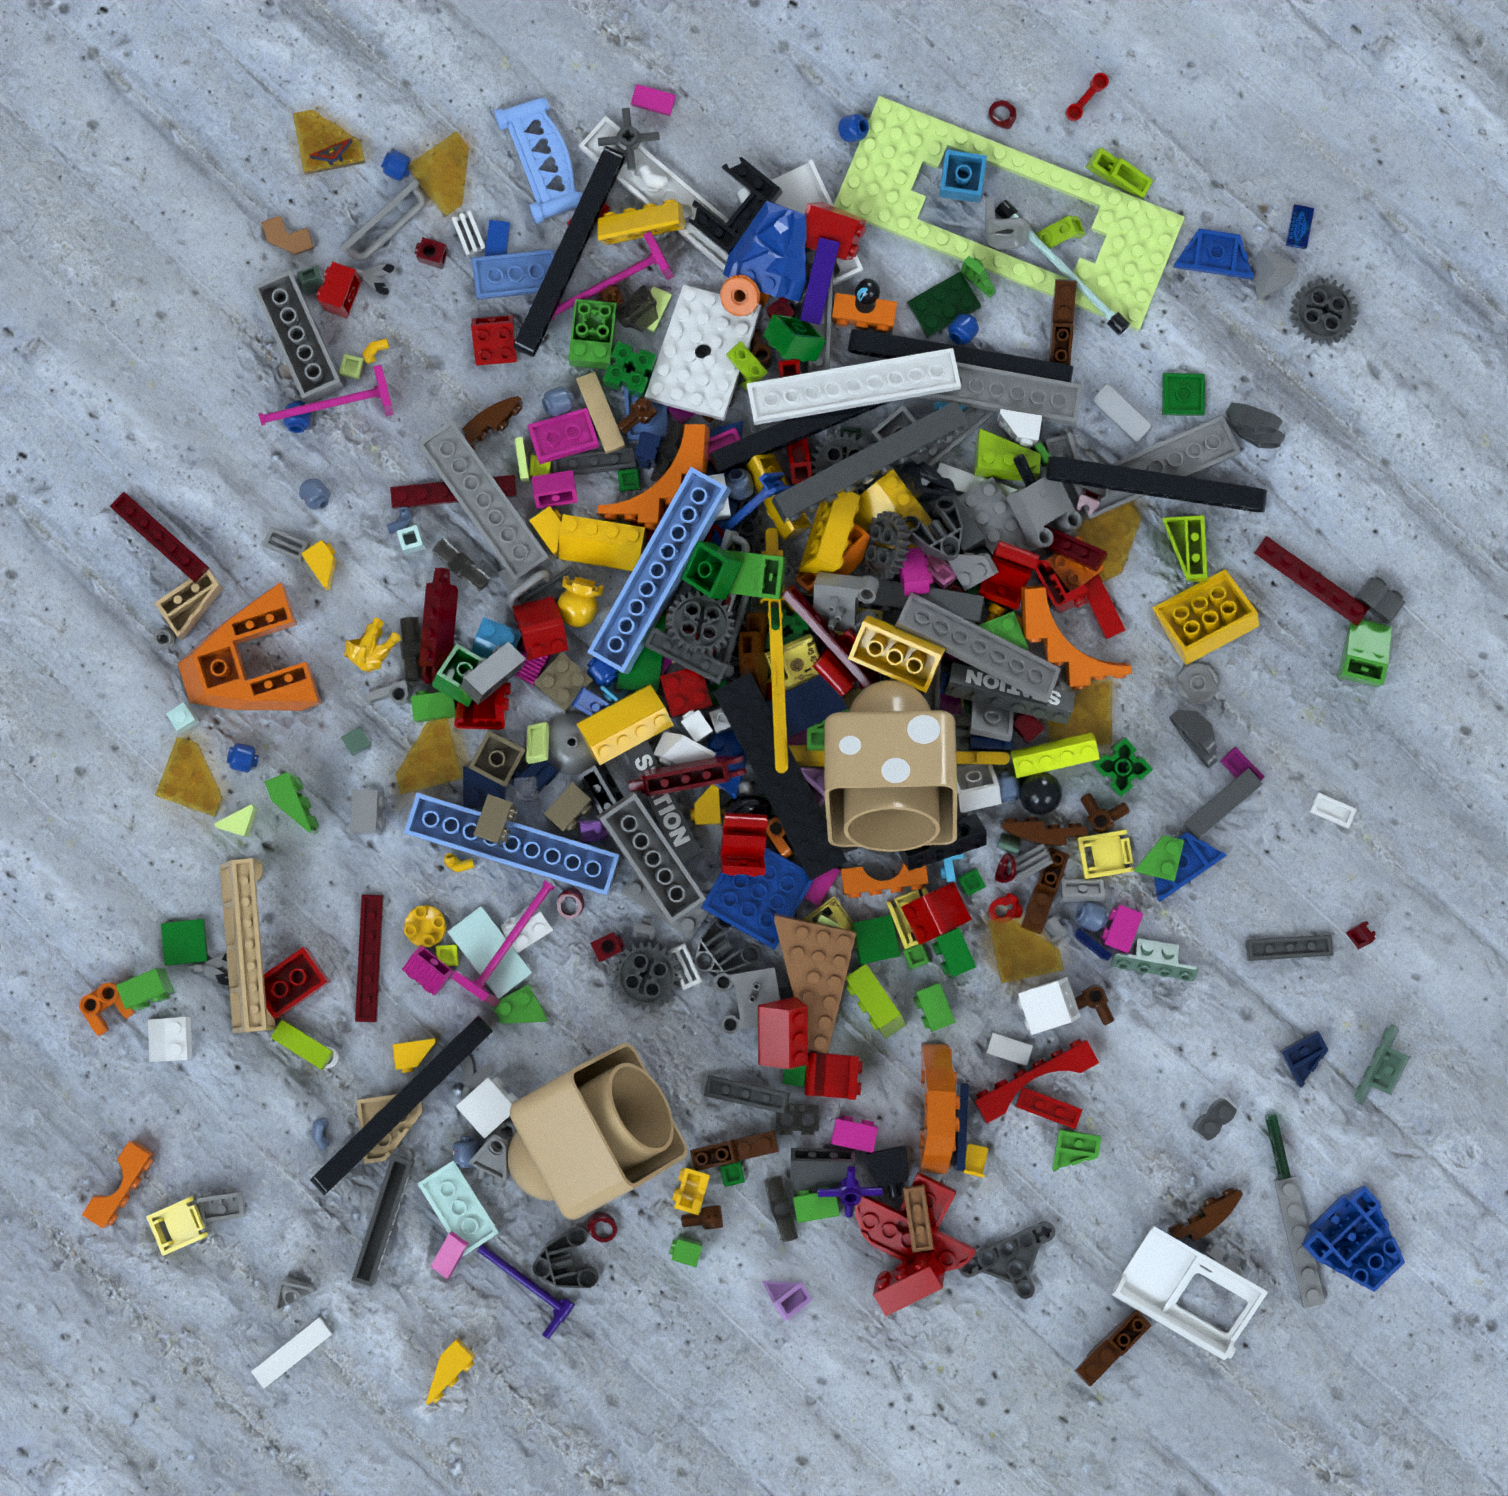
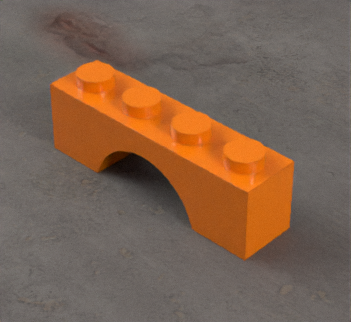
(857, 881)
(133, 1161)

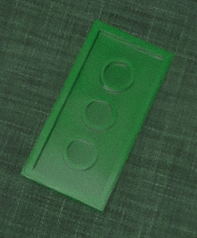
(646, 668)

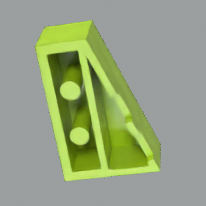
(996, 455)
(1189, 545)
(874, 1001)

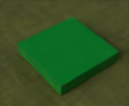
(1183, 394)
(875, 939)
(184, 942)

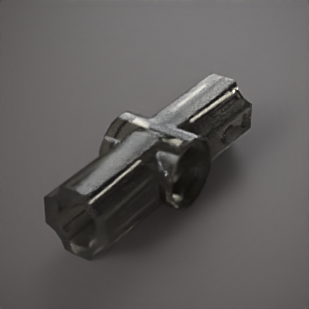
(672, 440)
(461, 565)
(411, 648)
(784, 1223)

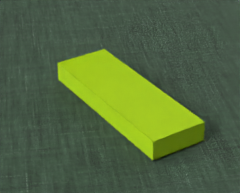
(302, 1044)

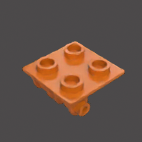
(1070, 572)

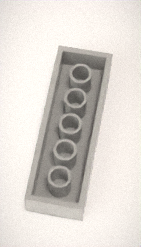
(298, 336)
(651, 857)

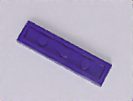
(819, 281)

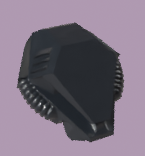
(926, 482)
(746, 804)

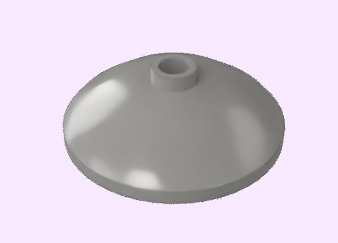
(566, 758)

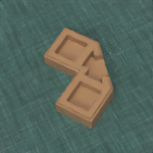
(294, 243)

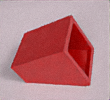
(835, 225)

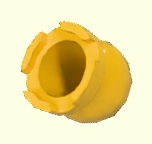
(579, 602)

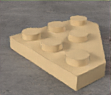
(367, 1109)

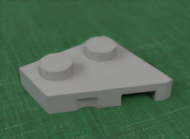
(972, 568)

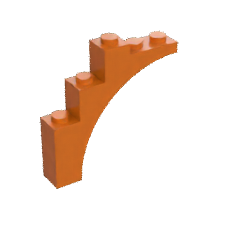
(650, 504)
(1079, 667)

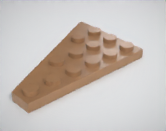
(817, 970)

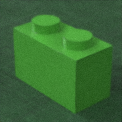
(432, 706)
(934, 1007)
(811, 1207)
(686, 1250)

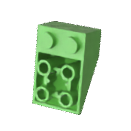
(592, 334)
(759, 575)
(1366, 653)
(287, 795)

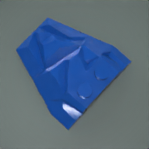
(773, 252)
(1355, 1240)

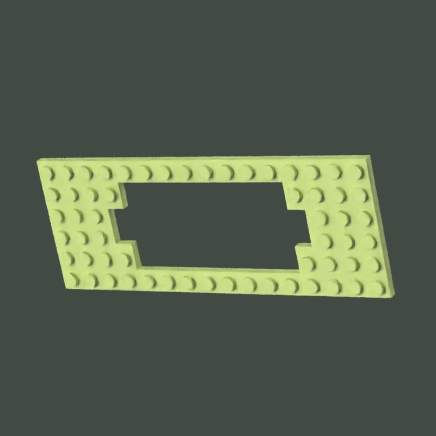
(904, 139)

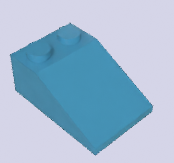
(492, 635)

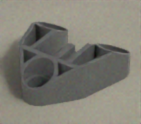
(1256, 425)
(952, 522)
(1197, 734)
(734, 961)
(566, 1279)

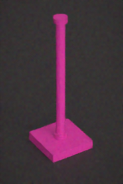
(655, 257)
(379, 391)
(478, 985)

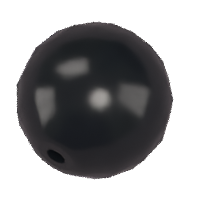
(1040, 793)

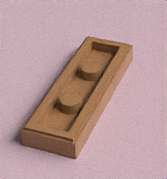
(918, 1218)

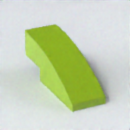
(1119, 173)

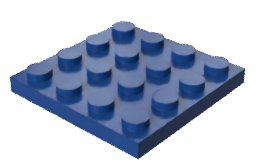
(753, 901)

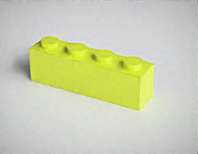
(1054, 755)

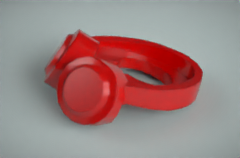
(1010, 898)

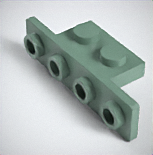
(1156, 959)
(1385, 1069)

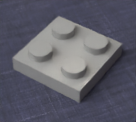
(991, 722)

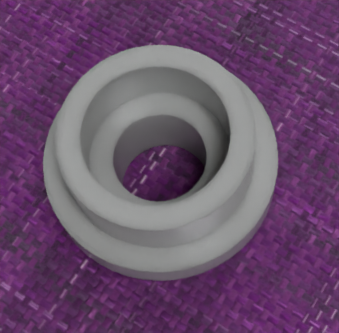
(158, 636)

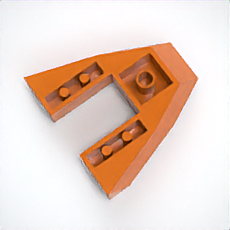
(215, 669)
(941, 1102)

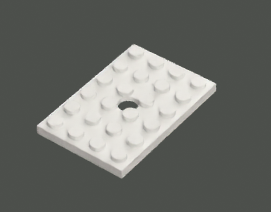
(693, 382)

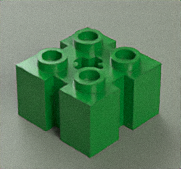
(623, 358)
(794, 623)
(1134, 767)

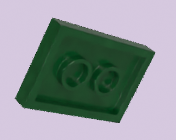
(943, 303)

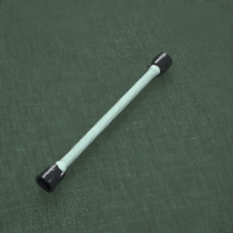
(1115, 320)

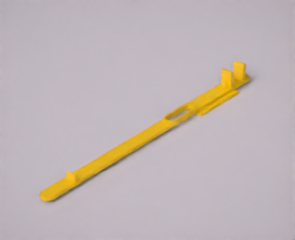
(777, 668)
(816, 758)

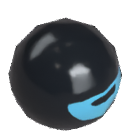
(867, 291)

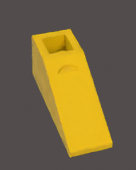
(450, 1364)

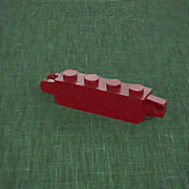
(437, 624)
(687, 775)

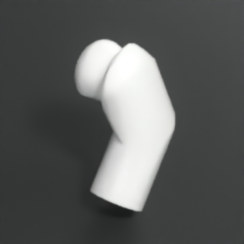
(652, 180)

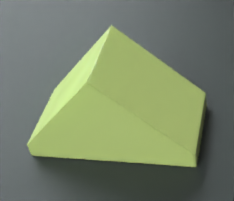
(239, 822)

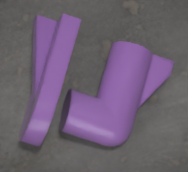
(592, 831)

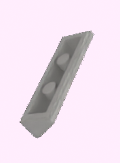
(1122, 413)

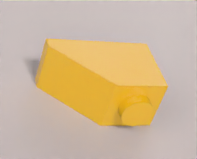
(548, 526)
(322, 562)
(707, 808)
(412, 1054)

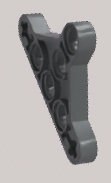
(1020, 1254)

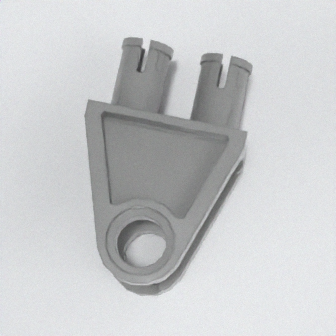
(493, 1155)

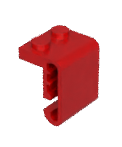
(1014, 571)
(1058, 598)
(540, 627)
(833, 670)
(486, 715)
(743, 844)
(936, 913)
(833, 1075)

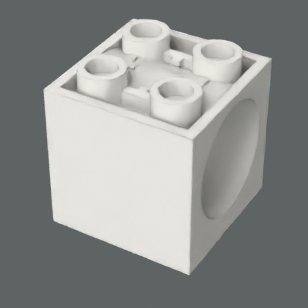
(1048, 1005)
(487, 1106)

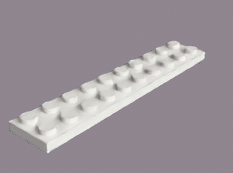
(675, 189)
(853, 386)

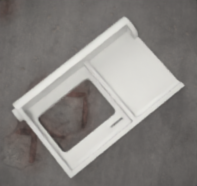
(803, 187)
(1161, 1274)

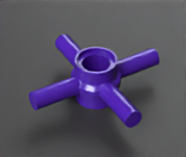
(850, 1191)

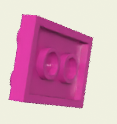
(563, 436)

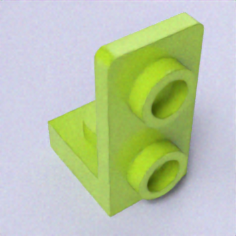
(1061, 231)
(746, 364)

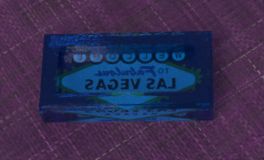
(1299, 226)
(1091, 944)

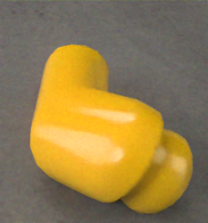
(372, 348)
(456, 864)

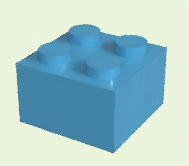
(962, 176)

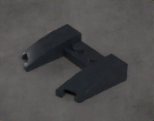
(761, 190)

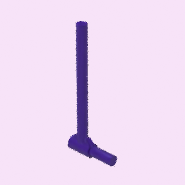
(562, 1307)

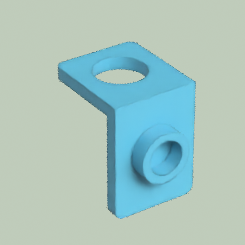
(610, 695)

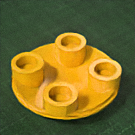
(425, 926)

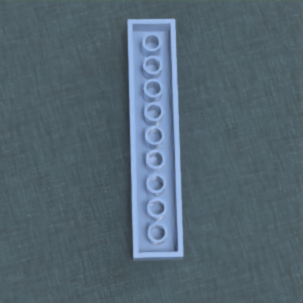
(659, 571)
(525, 848)

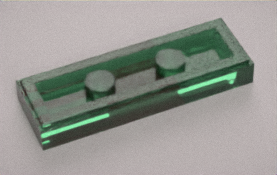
(1277, 1146)

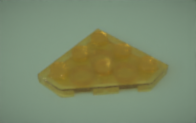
(318, 133)
(443, 173)
(1114, 534)
(1090, 715)
(430, 759)
(189, 779)
(1021, 952)

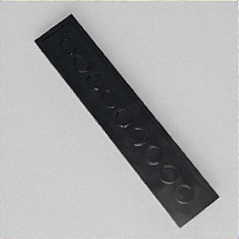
(786, 791)

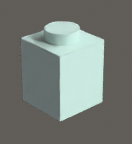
(411, 539)
(182, 717)

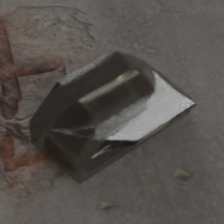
(638, 310)

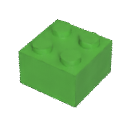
(145, 988)

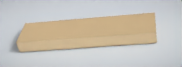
(600, 412)

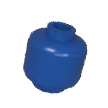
(853, 128)
(396, 165)
(963, 329)
(297, 423)
(601, 672)
(242, 757)

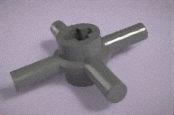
(636, 138)

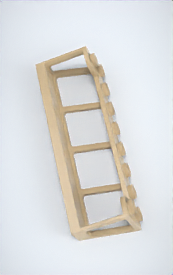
(244, 945)

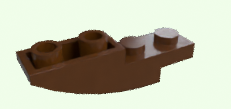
(1062, 321)
(491, 418)
(752, 649)
(1034, 831)
(1044, 892)
(734, 1150)
(1213, 1214)
(1111, 1347)

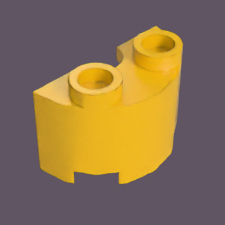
(691, 1191)

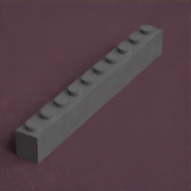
(869, 462)

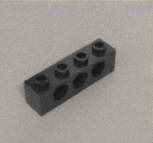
(601, 786)
(970, 836)

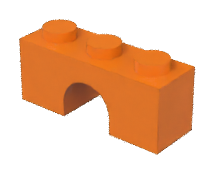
(880, 318)

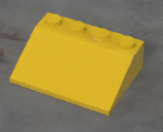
(889, 495)
(1206, 616)

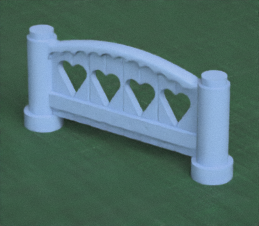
(518, 120)

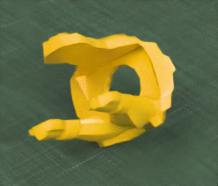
(365, 651)

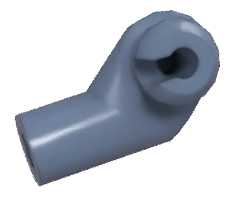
(403, 520)
(317, 1132)

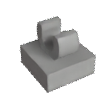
(1053, 929)
(644, 930)

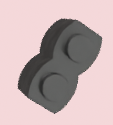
(1380, 600)
(1218, 1114)

